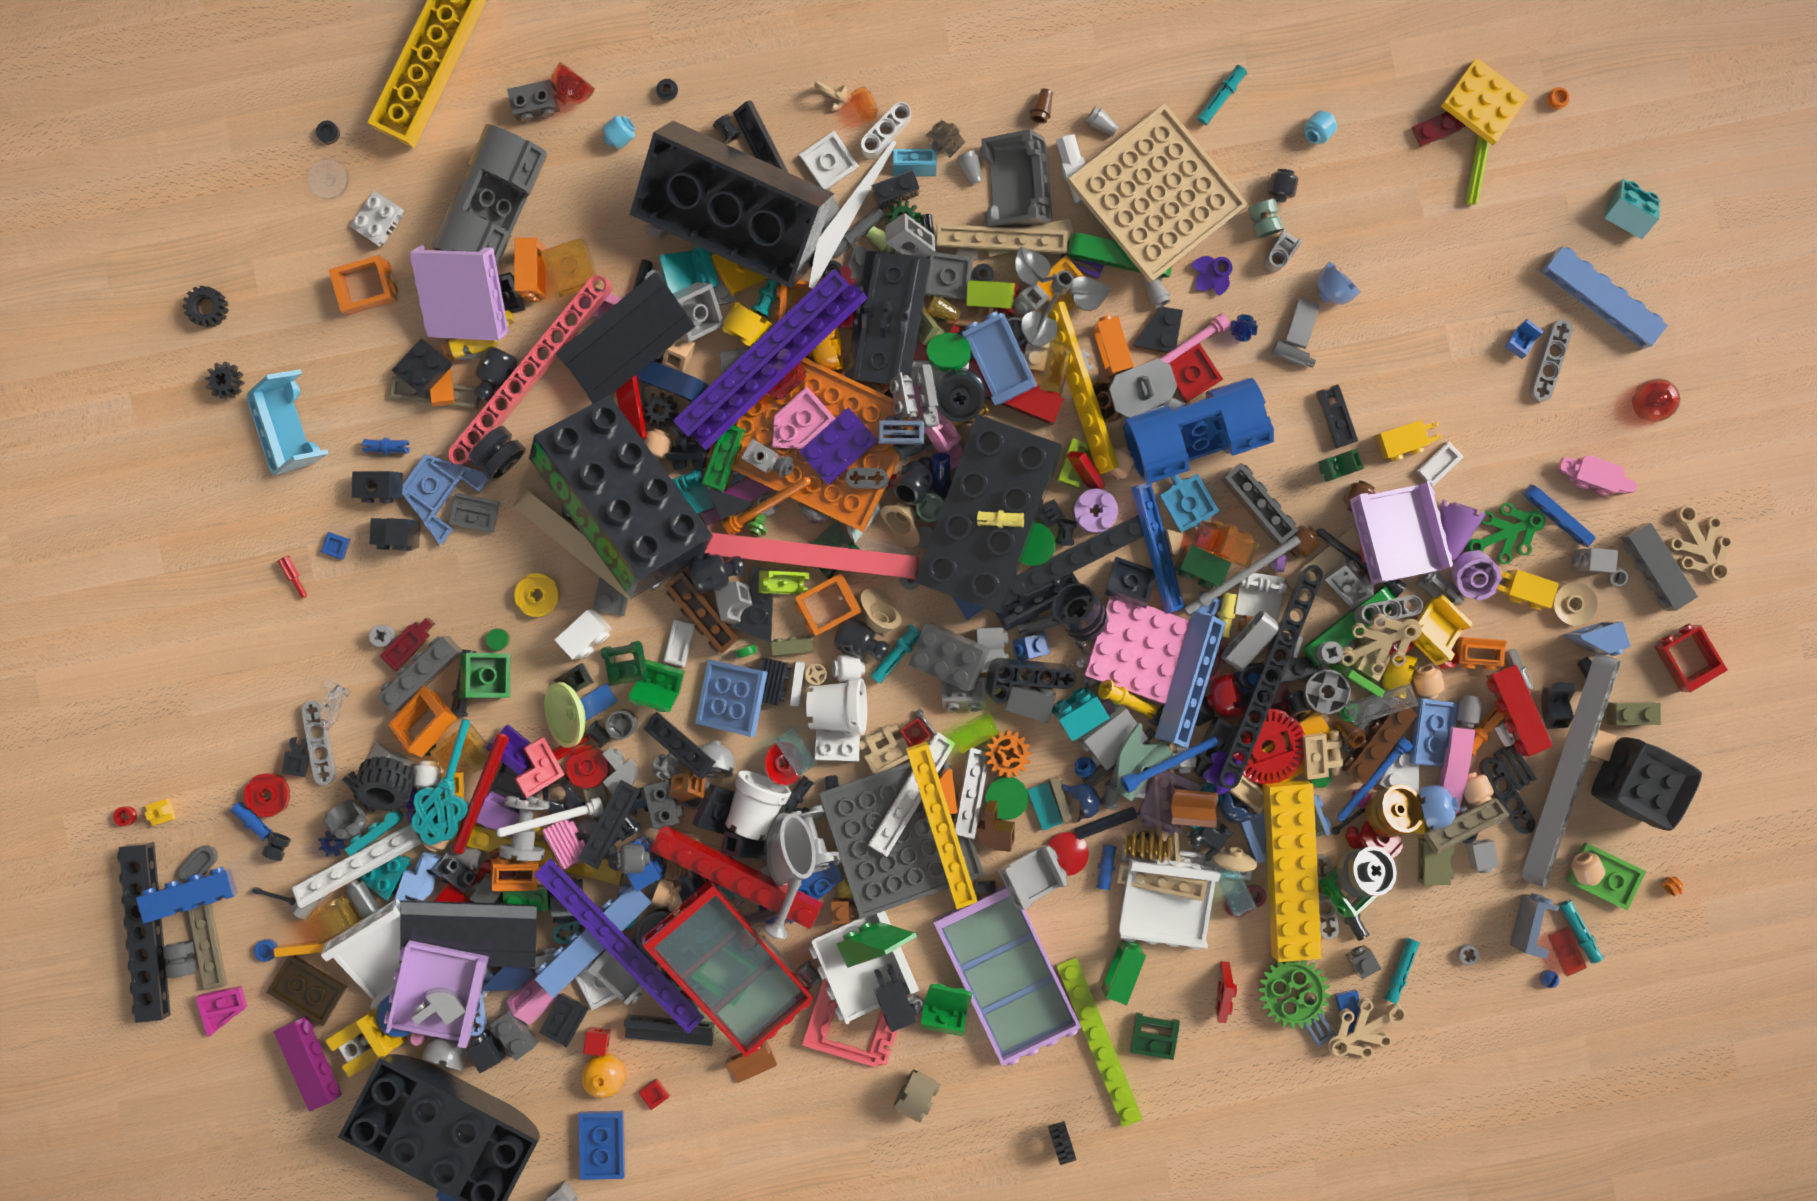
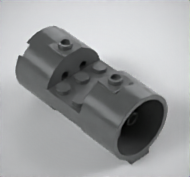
(491, 193)

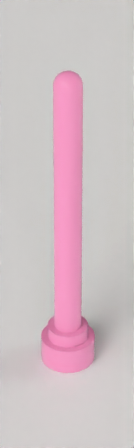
(1219, 324)

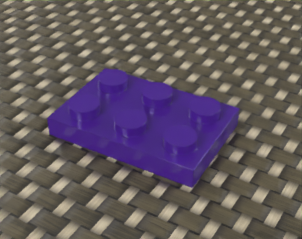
(838, 446)

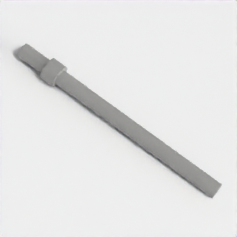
(1206, 598)

